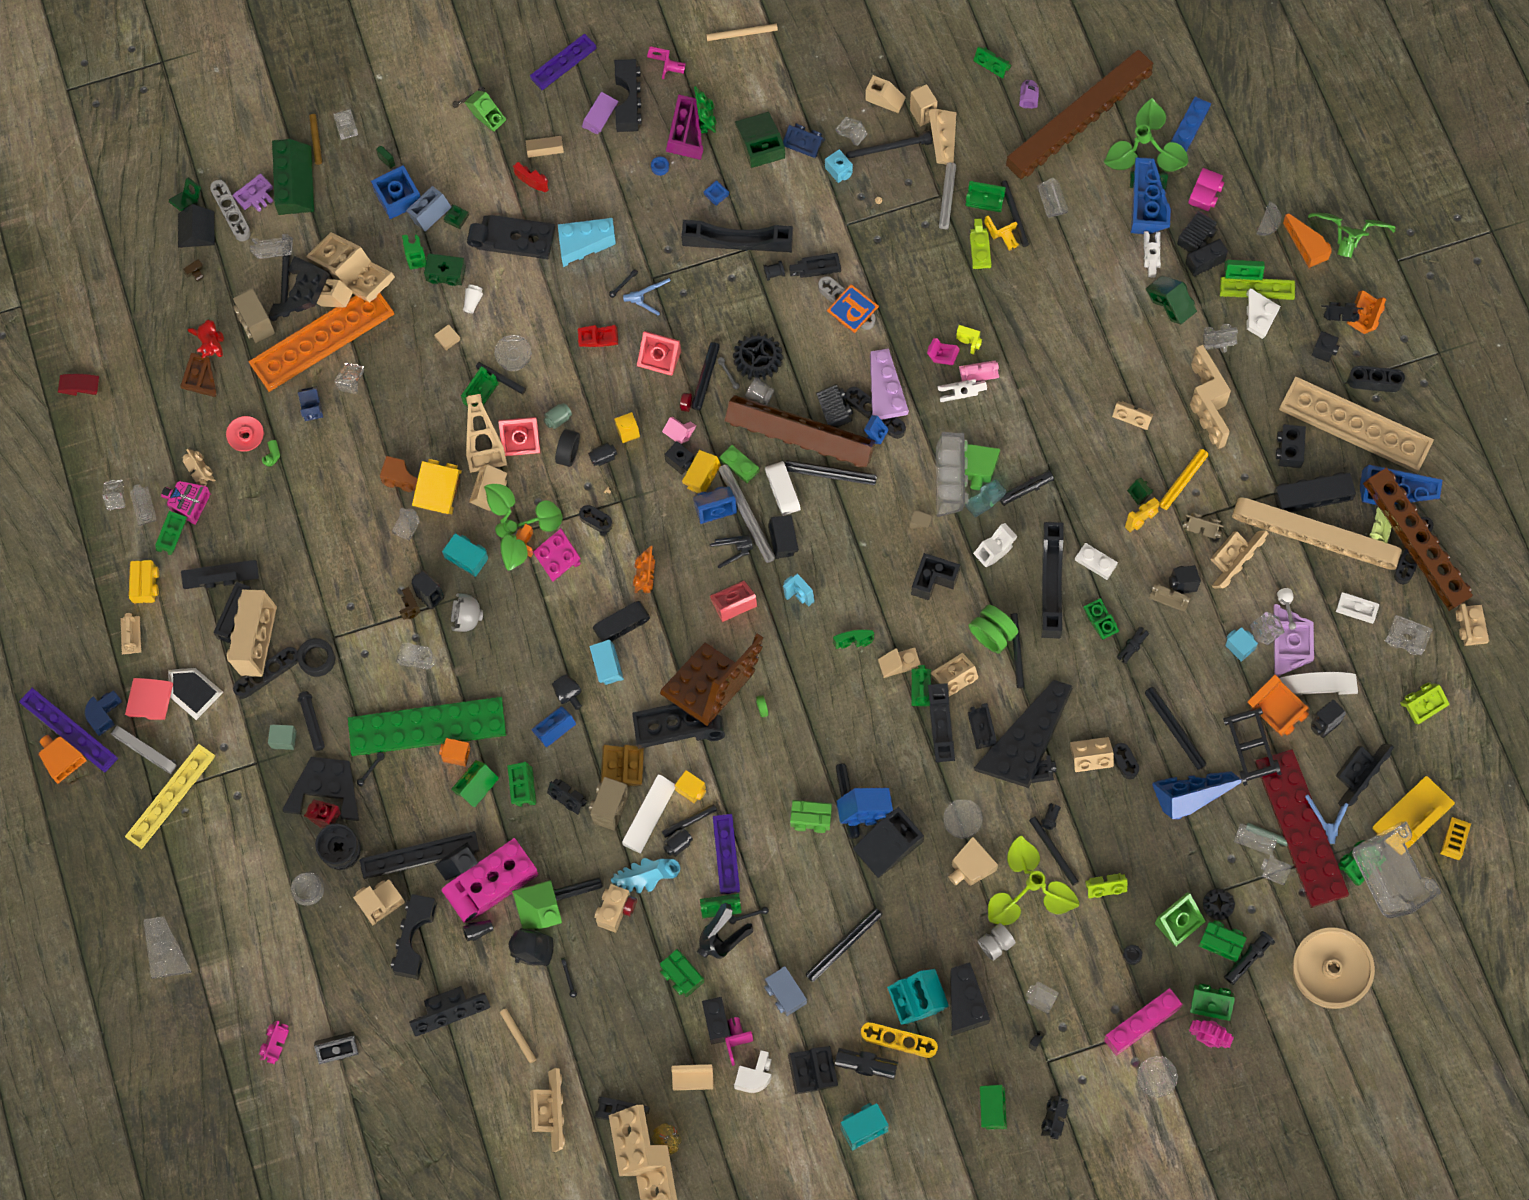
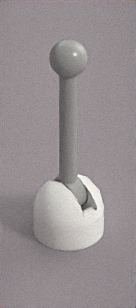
(1285, 597)

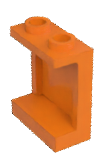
(1279, 706)

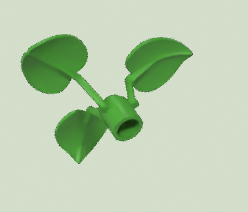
(1151, 116)
(1347, 244)
(500, 500)

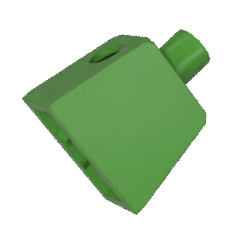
(981, 464)

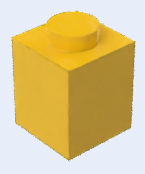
(627, 427)
(690, 787)

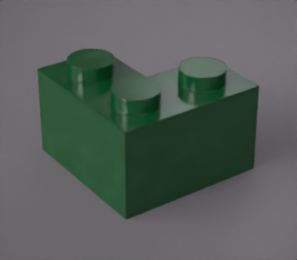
(1173, 297)

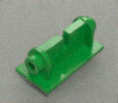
(988, 60)
(920, 680)
(711, 905)

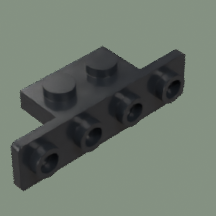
(220, 574)
(1359, 770)
(448, 1008)

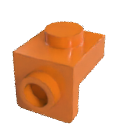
(525, 534)

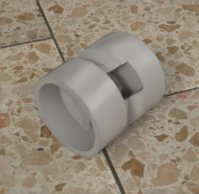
(998, 940)

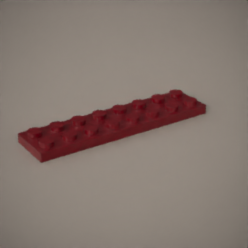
(1303, 831)

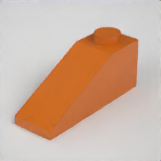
(1309, 242)

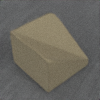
(920, 519)

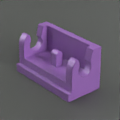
(599, 113)

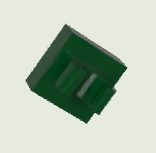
(456, 216)
(1139, 491)

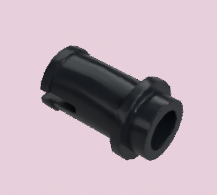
(1049, 821)

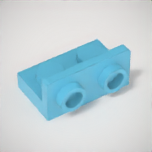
(798, 586)

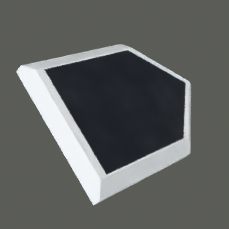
(192, 691)

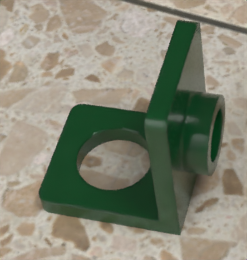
(186, 197)

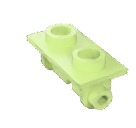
(1382, 528)

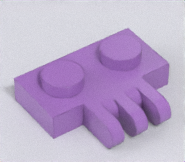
(254, 193)

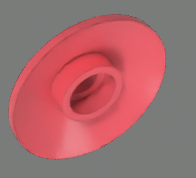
(241, 427)

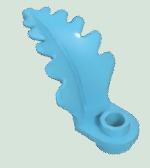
(647, 874)

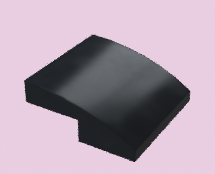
(812, 1070)

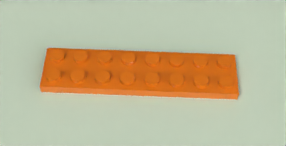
(319, 340)

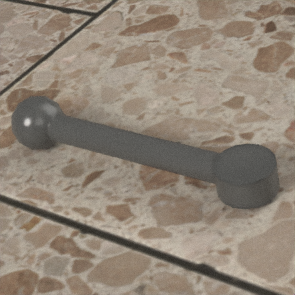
(721, 361)

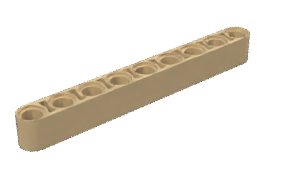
(1317, 533)

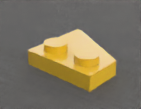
(1137, 519)

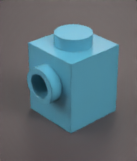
(839, 166)
(1241, 643)

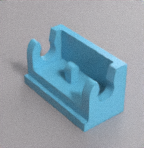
(606, 662)

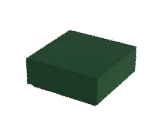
(385, 156)

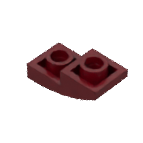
(75, 383)

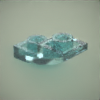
(989, 496)

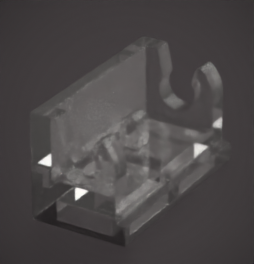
(272, 247)

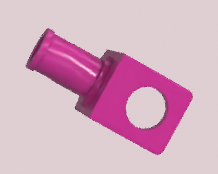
(669, 65)
(737, 1037)

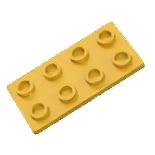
(1420, 809)

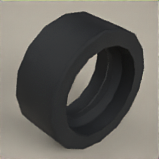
(567, 447)
(307, 646)

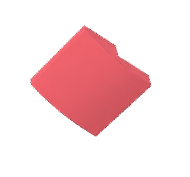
(149, 698)

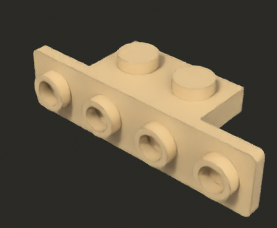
(1233, 554)
(547, 1112)

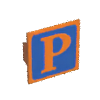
(852, 308)

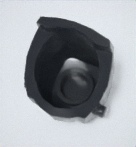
(531, 947)

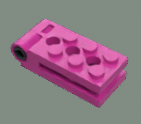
(472, 905)

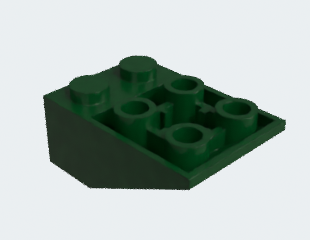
(760, 139)

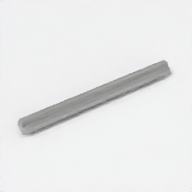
(747, 514)

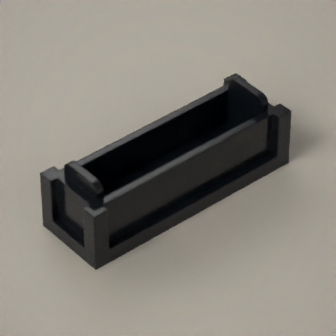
(226, 622)

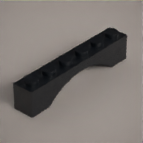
(772, 238)
(1052, 580)

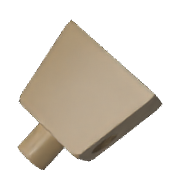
(972, 864)

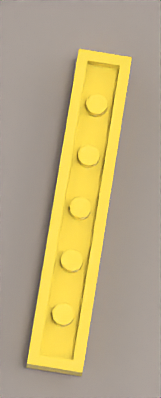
(170, 796)

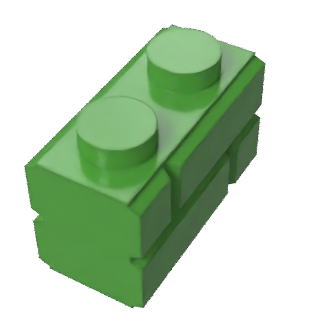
(811, 816)

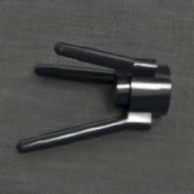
(742, 543)

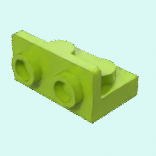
(1425, 702)

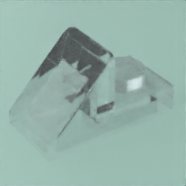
(348, 378)

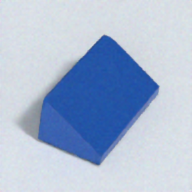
(554, 726)

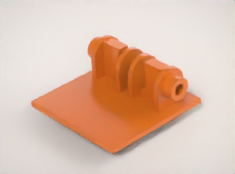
(645, 567)

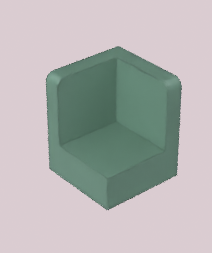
(282, 737)

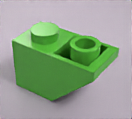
(485, 110)

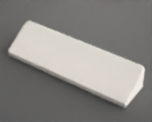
(649, 814)

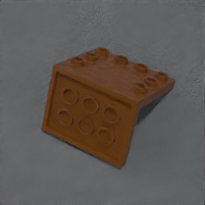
(711, 680)

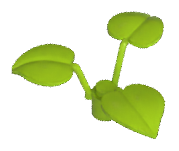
(1025, 857)

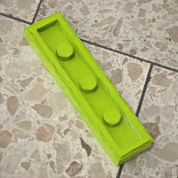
(1266, 287)

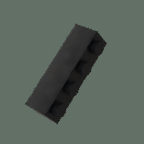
(1315, 493)

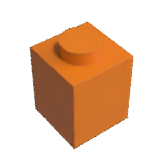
(455, 752)

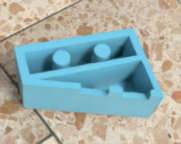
(584, 238)

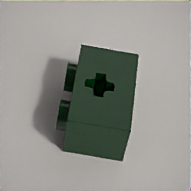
(444, 269)

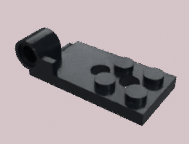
(496, 234)
(685, 728)

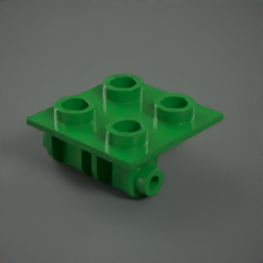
(705, 112)

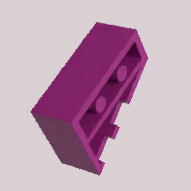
(685, 131)

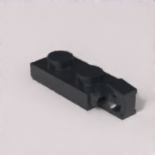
(816, 265)

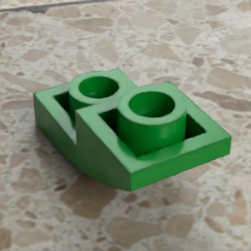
(1100, 619)
(859, 637)

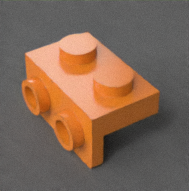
(1370, 314)

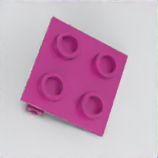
(557, 555)

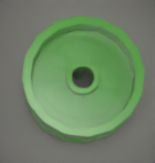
(993, 628)

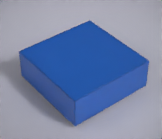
(716, 193)

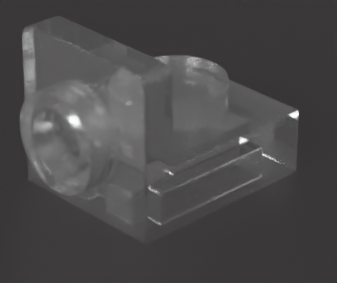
(406, 523)
(1275, 870)

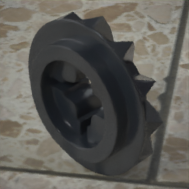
(1213, 910)

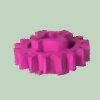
(1211, 1034)

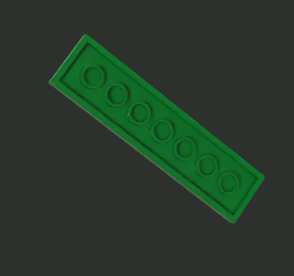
(426, 726)

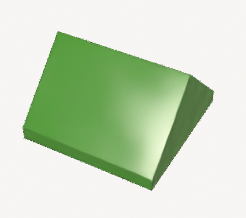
(1180, 919)

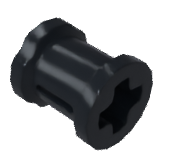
(774, 270)

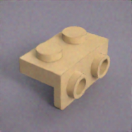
(1092, 754)

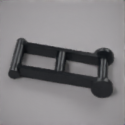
(1245, 775)

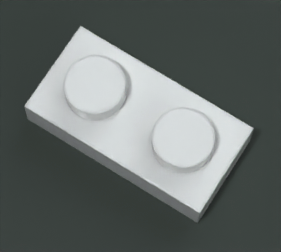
(1096, 561)
(1357, 608)

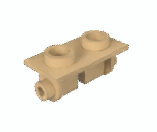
(1127, 413)
(193, 461)
(130, 634)

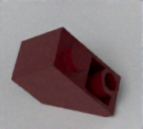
(322, 813)

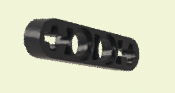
(867, 399)
(1404, 563)
(268, 675)

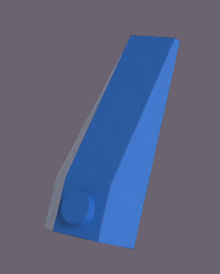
(1149, 203)
(1416, 486)

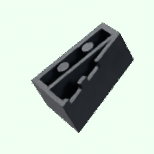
(967, 1003)

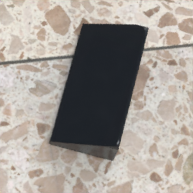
(336, 1047)

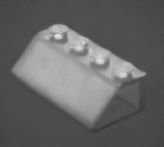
(951, 473)

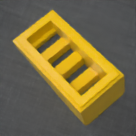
(1450, 852)

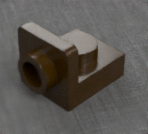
(412, 608)

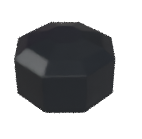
(1132, 955)

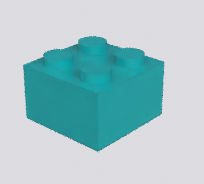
(864, 1126)

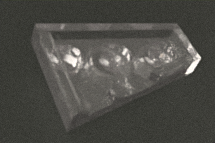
(163, 951)

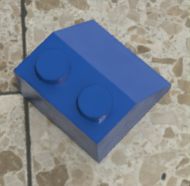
(715, 504)

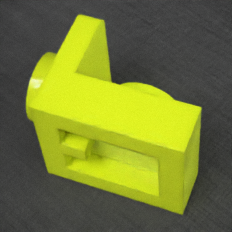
(968, 335)

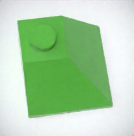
(537, 906)

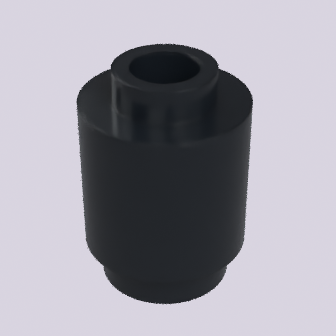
(602, 454)
(677, 842)

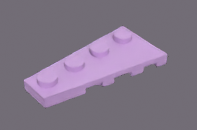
(885, 387)

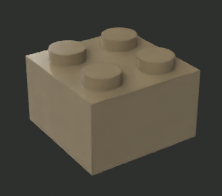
(252, 316)
(609, 803)

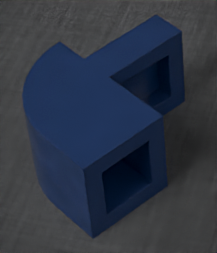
(310, 403)
(97, 712)

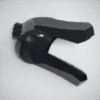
(711, 943)

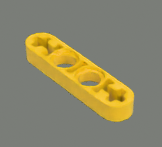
(898, 1044)

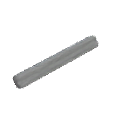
(947, 196)

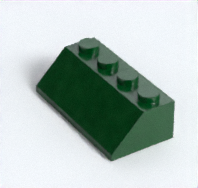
(292, 177)

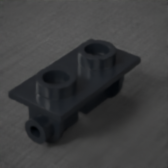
(1334, 312)
(559, 791)
(1056, 1108)

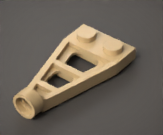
(495, 456)

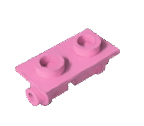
(980, 371)

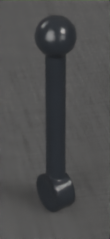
(612, 294)
(380, 756)
(733, 919)
(573, 993)

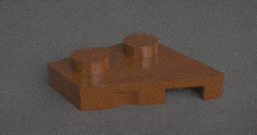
(199, 376)

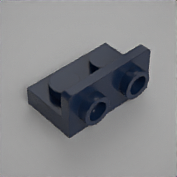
(803, 141)

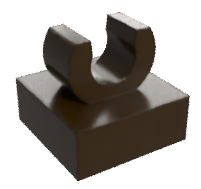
(193, 269)

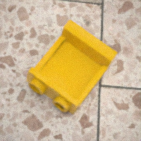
(436, 486)

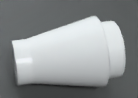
(472, 297)

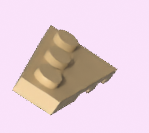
(943, 132)

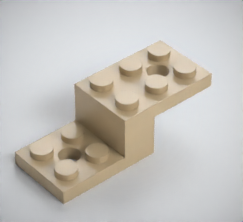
(351, 266)
(1210, 397)
(639, 1158)

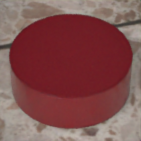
(686, 401)
(629, 906)

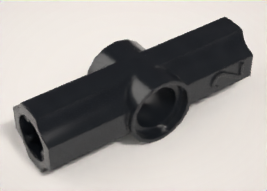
(866, 1063)

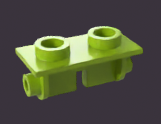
(1115, 885)

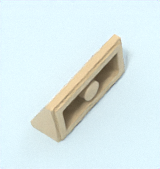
(544, 146)

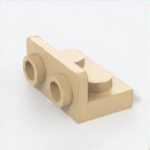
(1473, 625)
(957, 673)

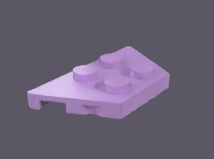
(1294, 646)

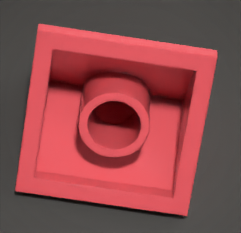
(659, 353)
(520, 436)
(734, 601)

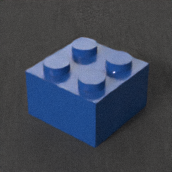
(395, 191)
(864, 806)

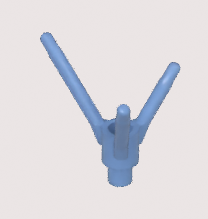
(637, 297)
(1331, 828)

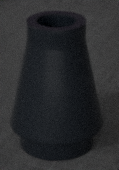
(476, 930)

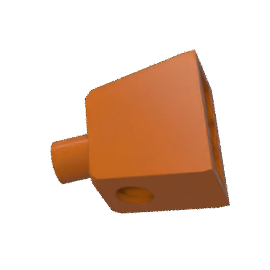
(60, 757)

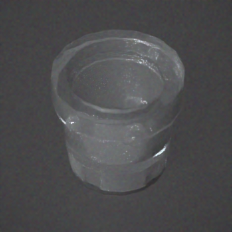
(759, 392)

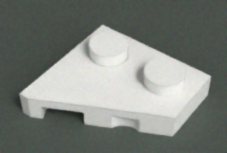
(1260, 313)

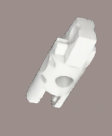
(1152, 254)
(971, 389)

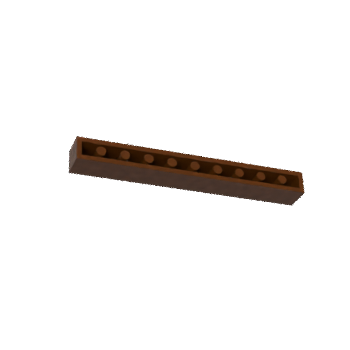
(1079, 115)

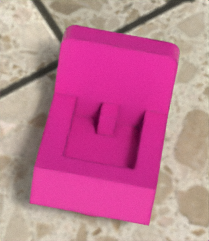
(942, 353)

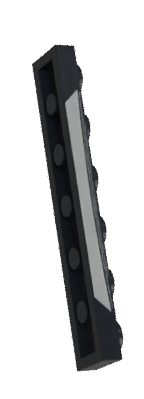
(415, 855)

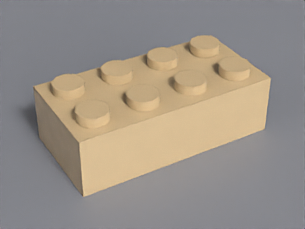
(251, 632)

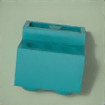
(918, 996)

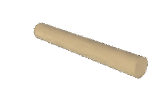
(518, 1036)

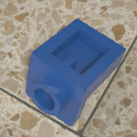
(876, 429)

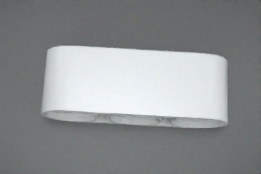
(782, 488)

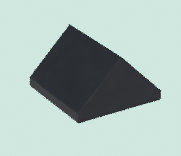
(196, 227)

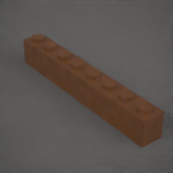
(800, 431)

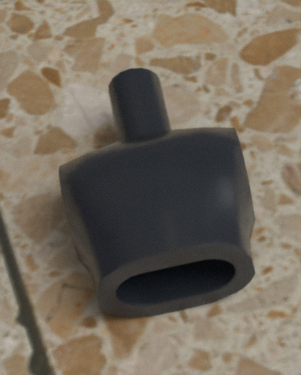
(567, 690)

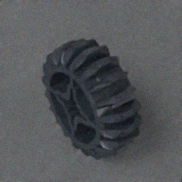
(745, 349)

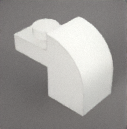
(996, 546)
(754, 1080)

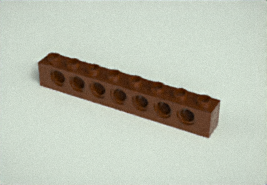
(1418, 549)

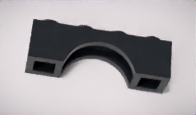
(627, 113)
(419, 912)

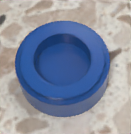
(660, 166)

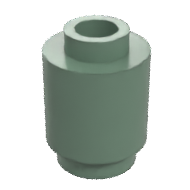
(557, 416)

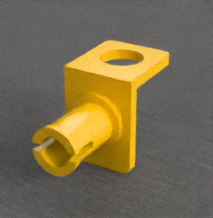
(1004, 232)

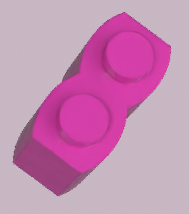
(1205, 190)

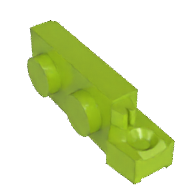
(980, 246)

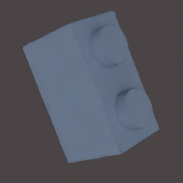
(428, 208)
(785, 991)

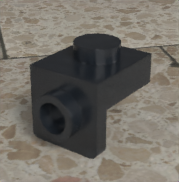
(1045, 770)

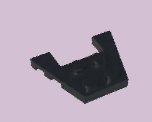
(305, 291)
(325, 779)

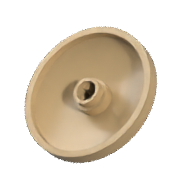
(1333, 968)

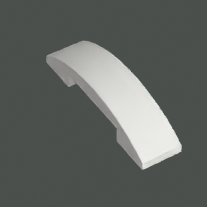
(1321, 683)

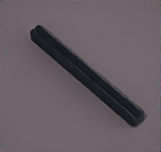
(831, 472)
(1175, 728)
(849, 939)

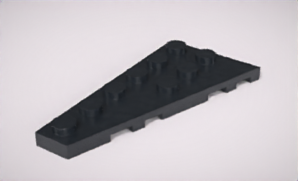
(1024, 744)

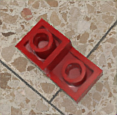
(533, 179)

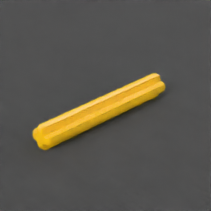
(1183, 479)

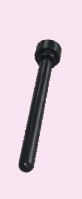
(924, 138)

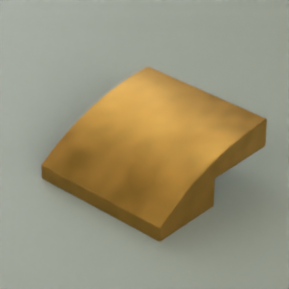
(622, 764)

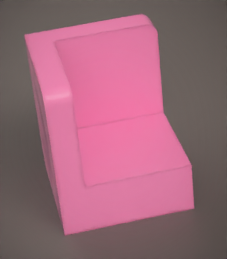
(678, 431)

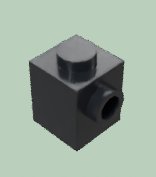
(1326, 346)
(679, 457)
(1185, 579)

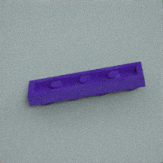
(563, 62)
(726, 854)

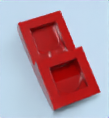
(597, 337)

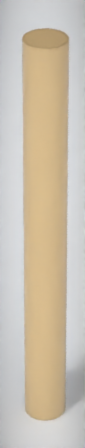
(742, 32)

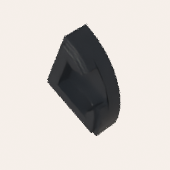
(1036, 1040)

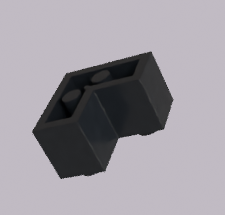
(931, 572)

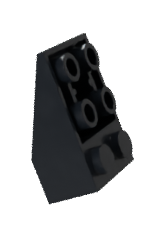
(889, 842)

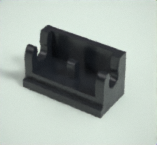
(783, 536)
(982, 726)

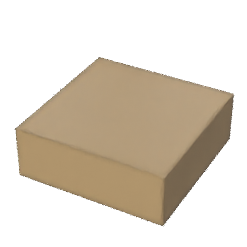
(447, 337)

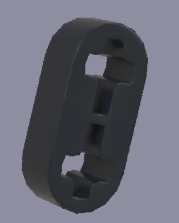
(593, 522)
(1129, 758)

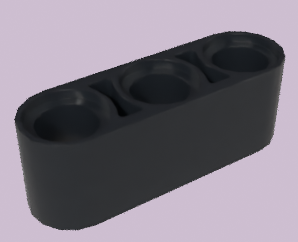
(1383, 374)
(621, 622)

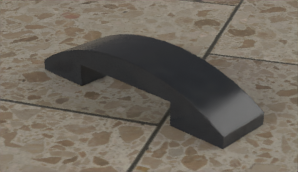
(941, 723)

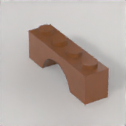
(395, 474)

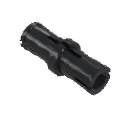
(1132, 645)

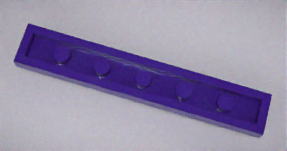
(68, 730)

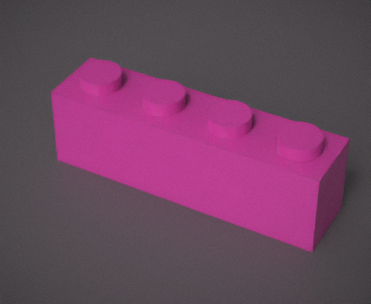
(1142, 1022)

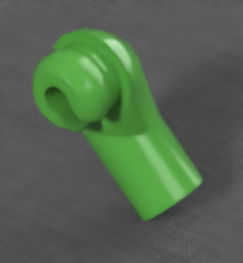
(273, 456)

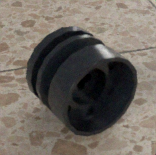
(333, 836)

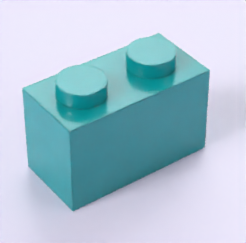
(465, 554)

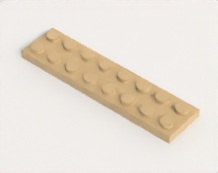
(1356, 424)

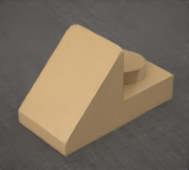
(898, 662)

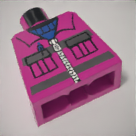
(187, 499)

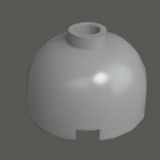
(465, 613)

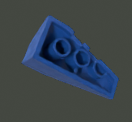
(1187, 796)

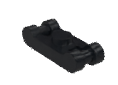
(617, 1106)

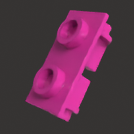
(270, 1049)

